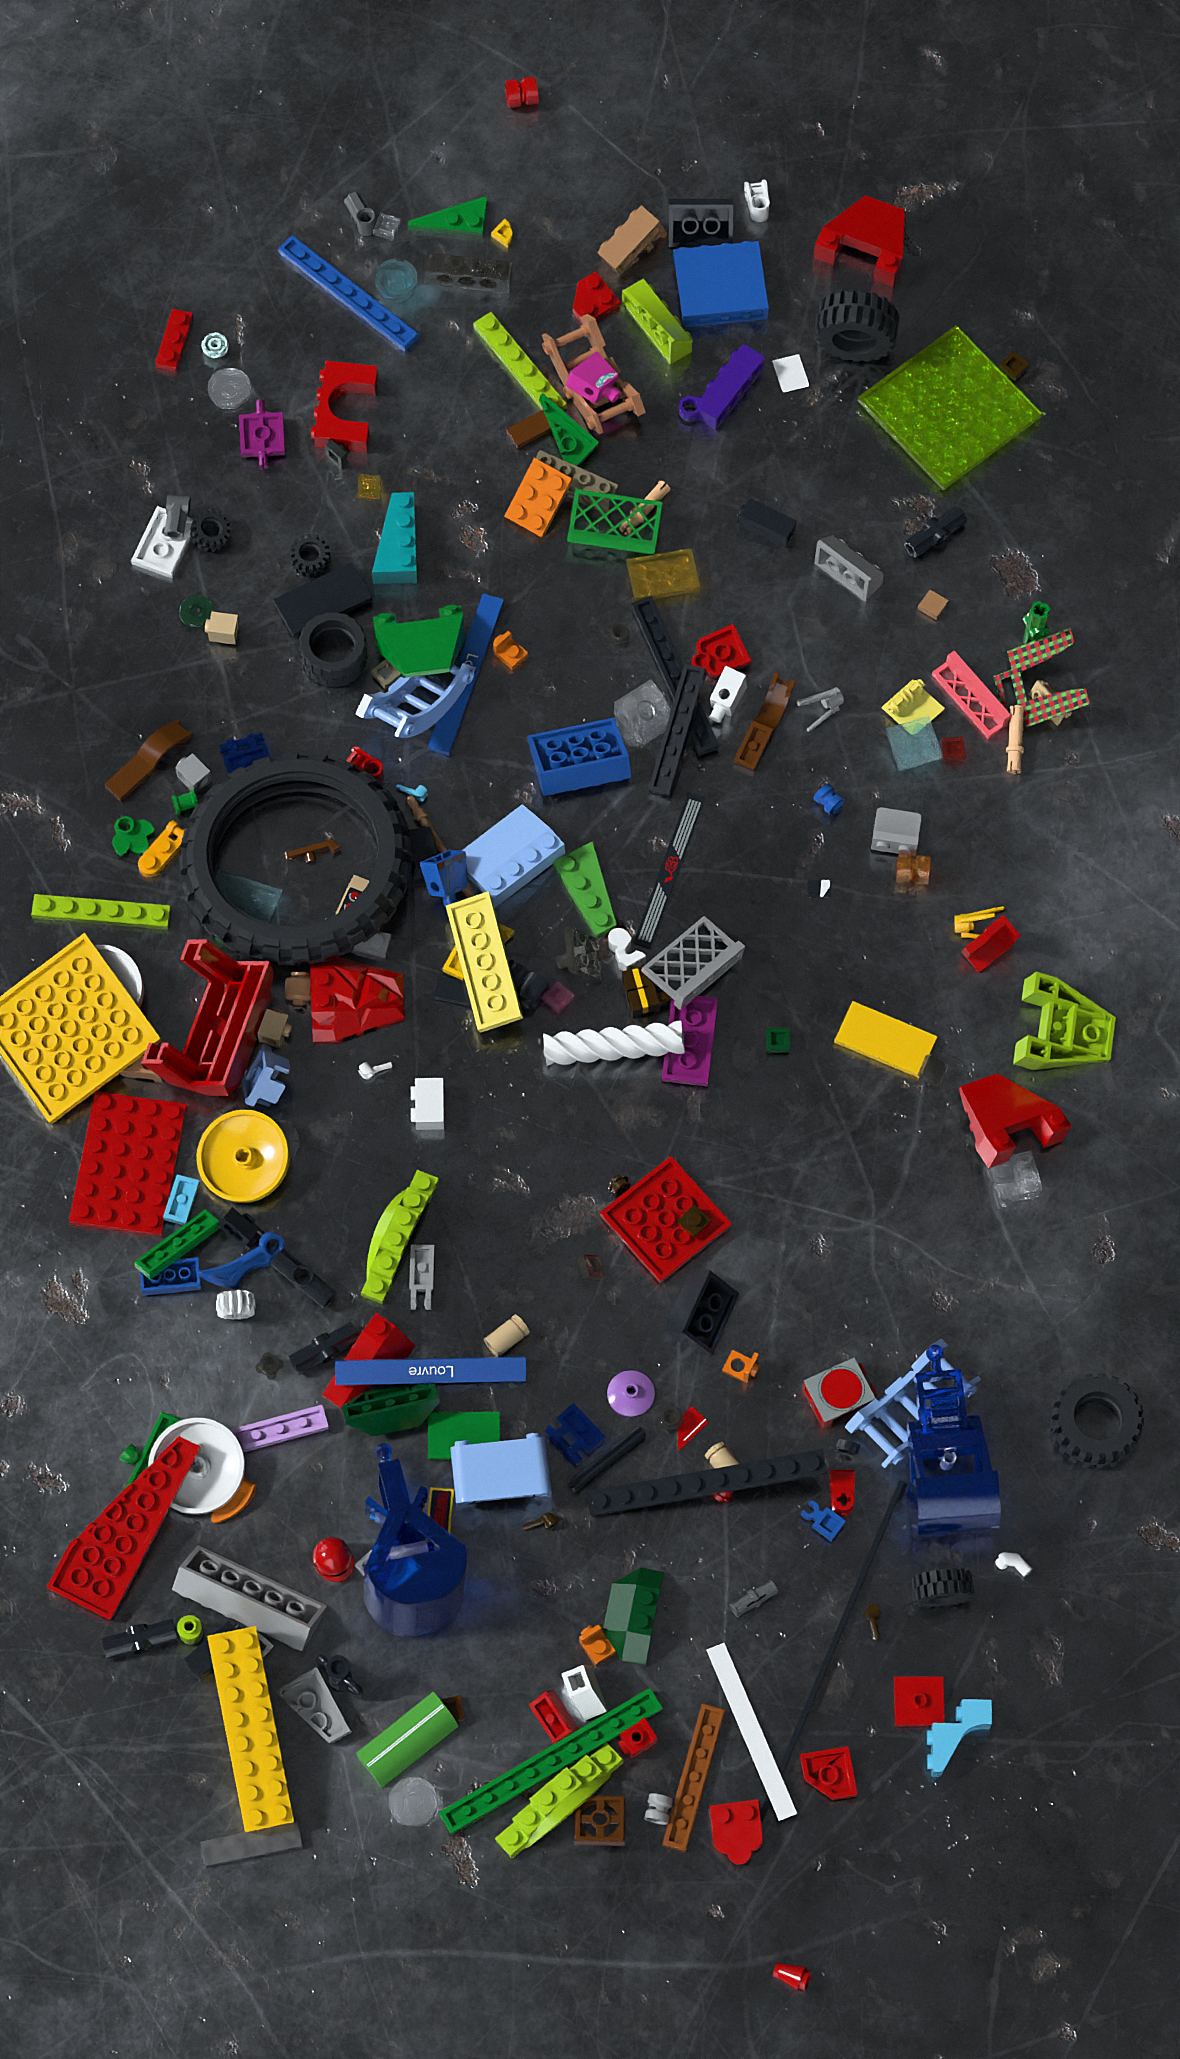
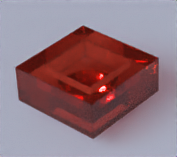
(953, 749)

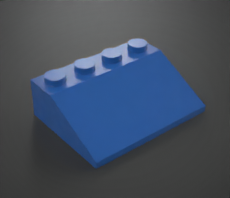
(579, 756)

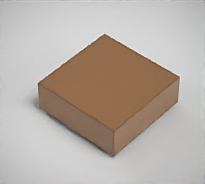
(933, 604)

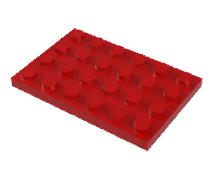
(128, 1164)

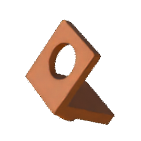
(750, 1369)

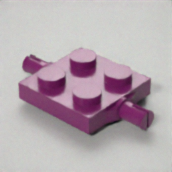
(261, 434)

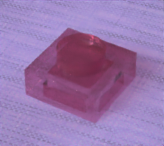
(558, 997)

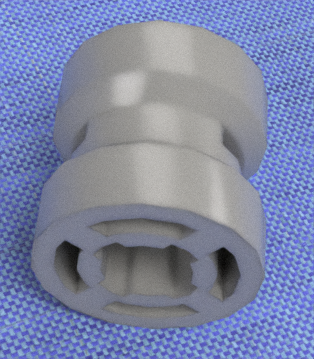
(658, 1809)

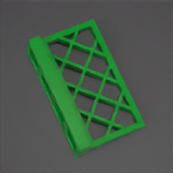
(613, 541)

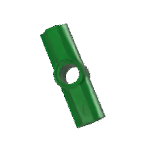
(1036, 622)

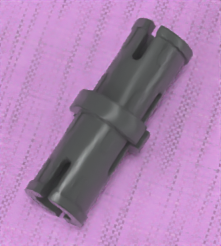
(754, 1598)

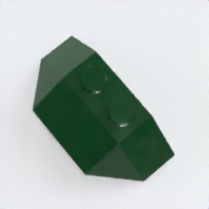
(391, 1408)
(632, 1614)

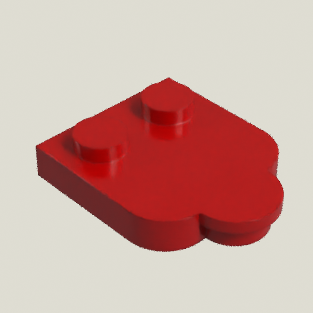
(721, 650)
(737, 1829)

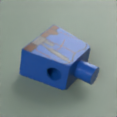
(445, 875)

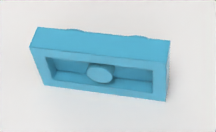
(181, 1200)

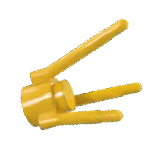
(964, 922)

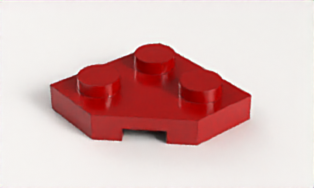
(594, 298)
(830, 1772)

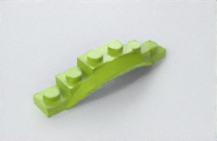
(394, 1233)
(559, 1799)

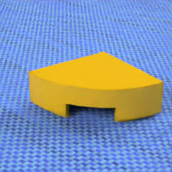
(503, 233)

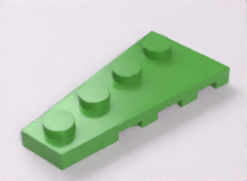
(586, 886)

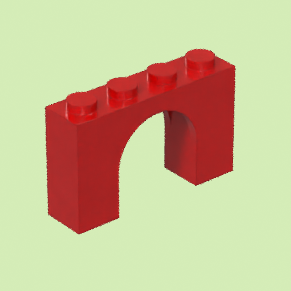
(337, 380)

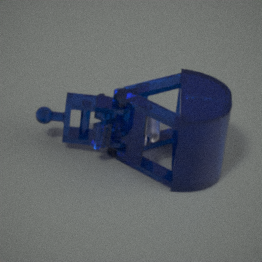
(949, 1502)
(418, 1590)

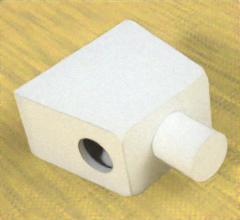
(731, 688)

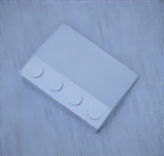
(511, 854)

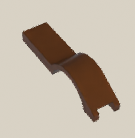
(764, 723)
(147, 758)

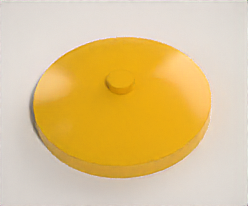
(243, 1156)

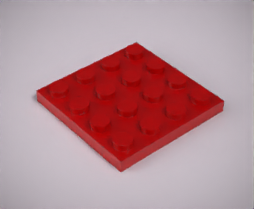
(649, 1218)

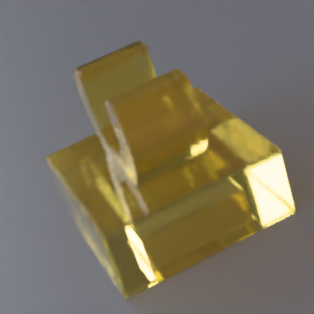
(369, 486)

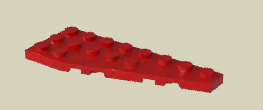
(112, 1547)

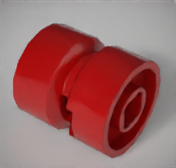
(523, 91)

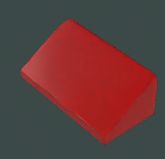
(553, 1716)

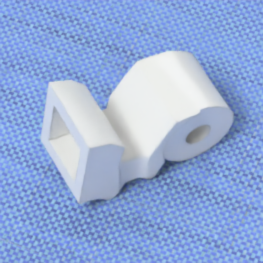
(620, 943)

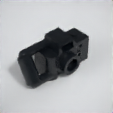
(240, 1228)

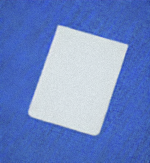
(790, 373)

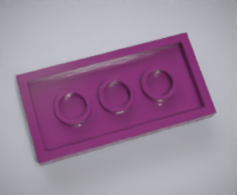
(698, 1027)

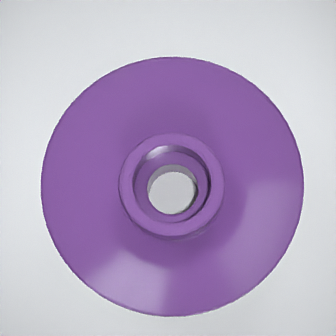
(633, 1404)

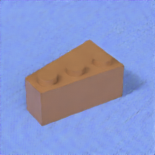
(631, 239)

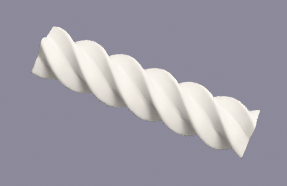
(613, 1043)

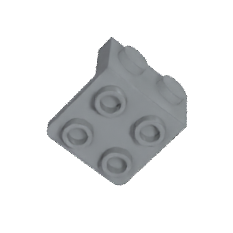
(896, 831)

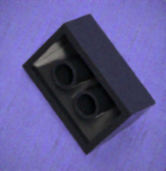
(700, 222)
(701, 1311)

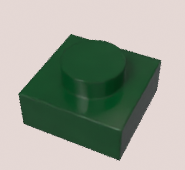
(778, 1040)

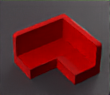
(991, 943)

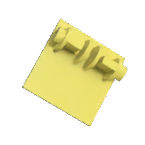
(912, 703)

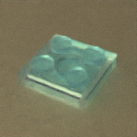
(914, 743)

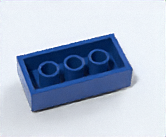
(177, 1277)

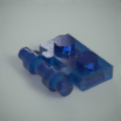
(245, 757)
(580, 1429)

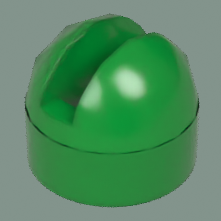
(130, 1454)

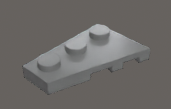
(316, 1705)

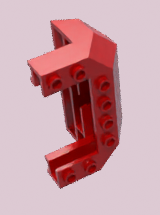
(223, 1026)

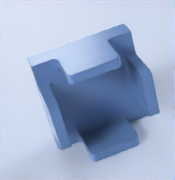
(260, 1080)

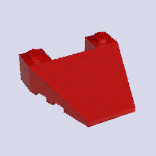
(869, 227)
(1003, 1107)

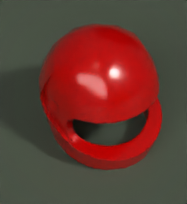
(333, 1557)

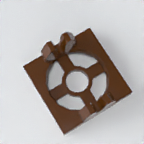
(617, 1838)

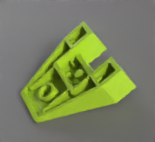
(1069, 1030)

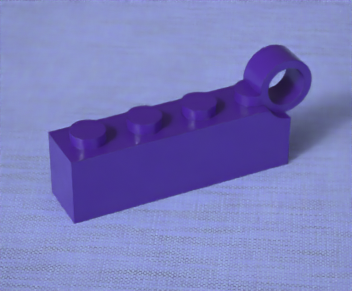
(725, 389)

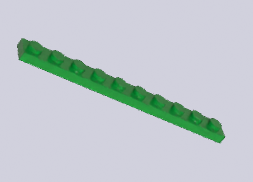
(549, 1761)

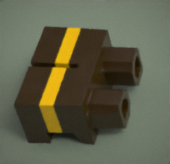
(642, 993)

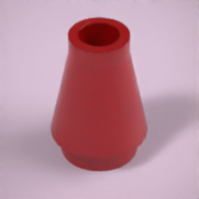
(793, 1975)

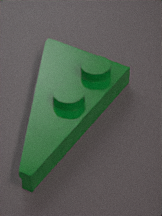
(460, 219)
(572, 440)

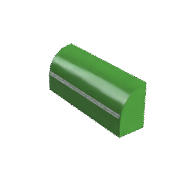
(407, 1739)

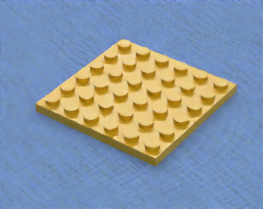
(71, 1028)

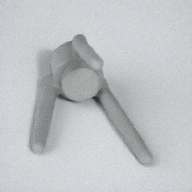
(829, 699)

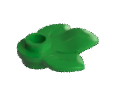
(132, 839)

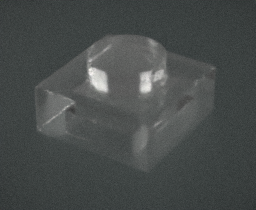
(386, 226)

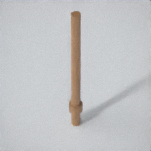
(421, 817)

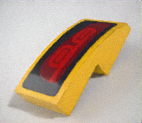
(441, 1506)

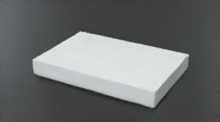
(160, 552)

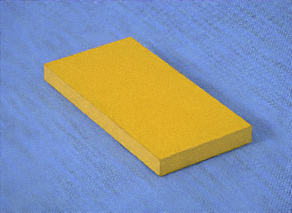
(885, 1039)

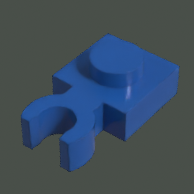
(826, 1522)

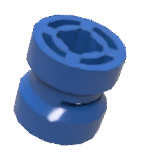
(829, 799)

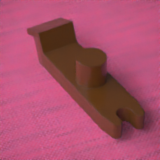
(309, 851)

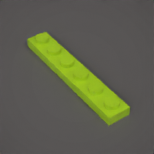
(516, 360)
(101, 911)

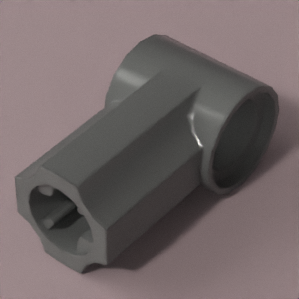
(361, 213)
(177, 511)

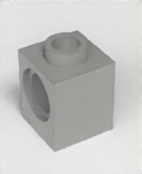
(193, 773)

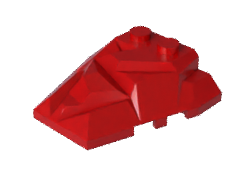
(353, 998)

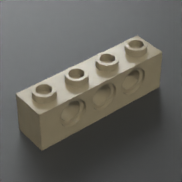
(583, 481)

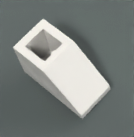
(585, 1691)

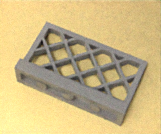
(704, 977)

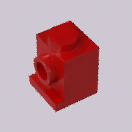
(634, 1748)

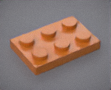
(538, 497)

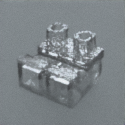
(1015, 1180)

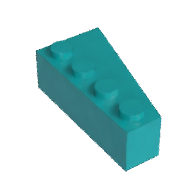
(397, 546)

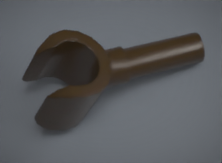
(547, 1519)
(871, 1613)

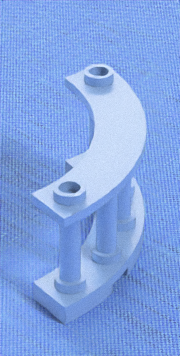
(408, 725)
(897, 1392)

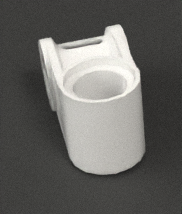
(758, 200)

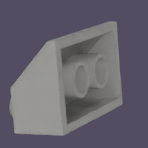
(848, 567)

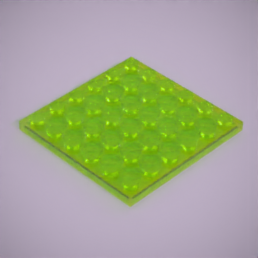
(949, 407)

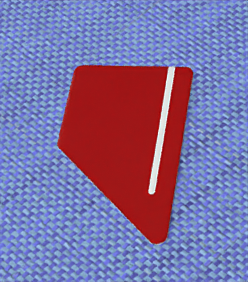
(691, 1425)

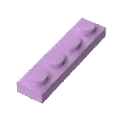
(281, 1428)

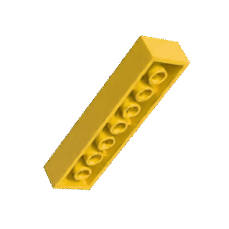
(250, 1729)

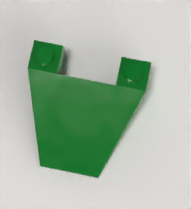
(421, 645)

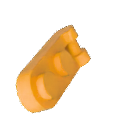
(161, 850)

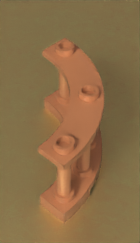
(630, 397)

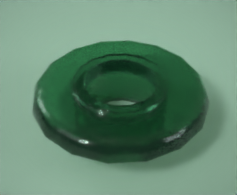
(192, 603)

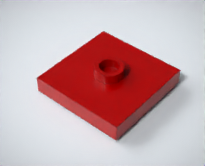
(918, 1701)

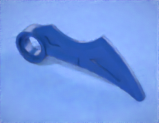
(233, 1272)

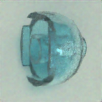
(396, 280)

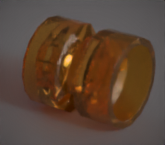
(913, 869)

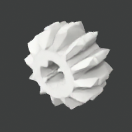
(235, 1304)

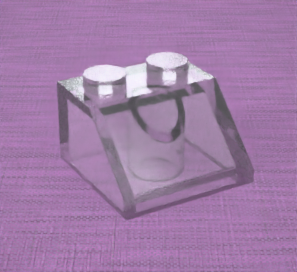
(643, 712)

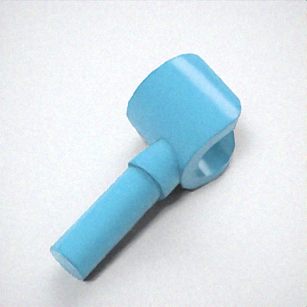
(419, 794)

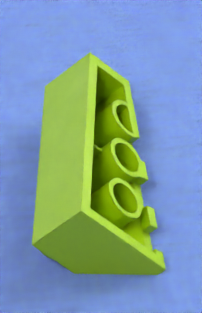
(657, 321)

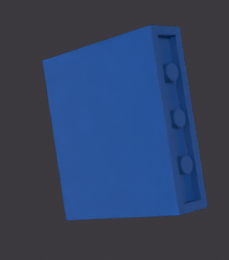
(720, 284)

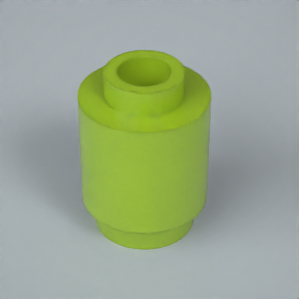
(192, 1636)

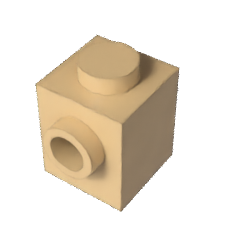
(222, 627)
(274, 1027)

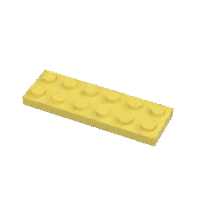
(484, 962)

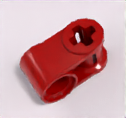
(366, 762)
(842, 1488)

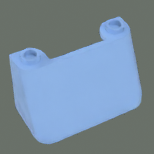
(501, 1469)

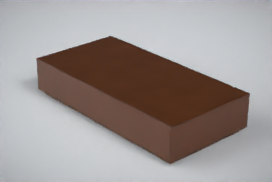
(529, 429)

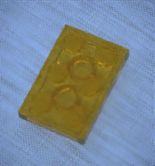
(663, 574)

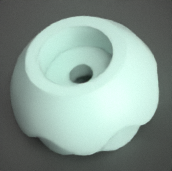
(212, 340)

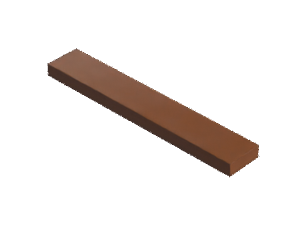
(693, 1777)

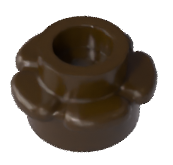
(619, 1185)

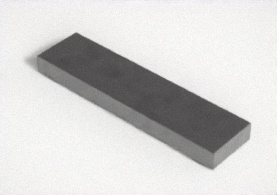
(251, 1844)

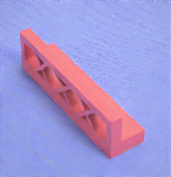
(977, 689)

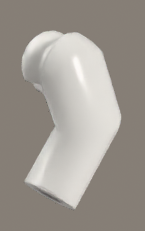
(1013, 1559)

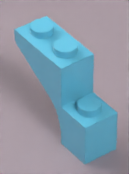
(945, 1737)

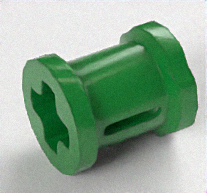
(184, 801)

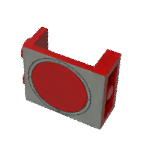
(838, 1391)

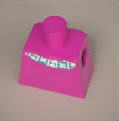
(594, 379)

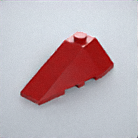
(377, 1341)

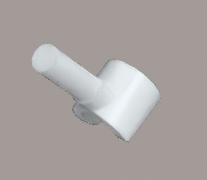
(367, 1071)

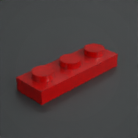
(174, 340)

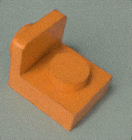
(509, 650)
(596, 1644)

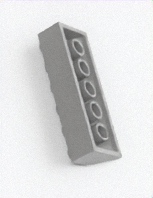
(249, 1597)

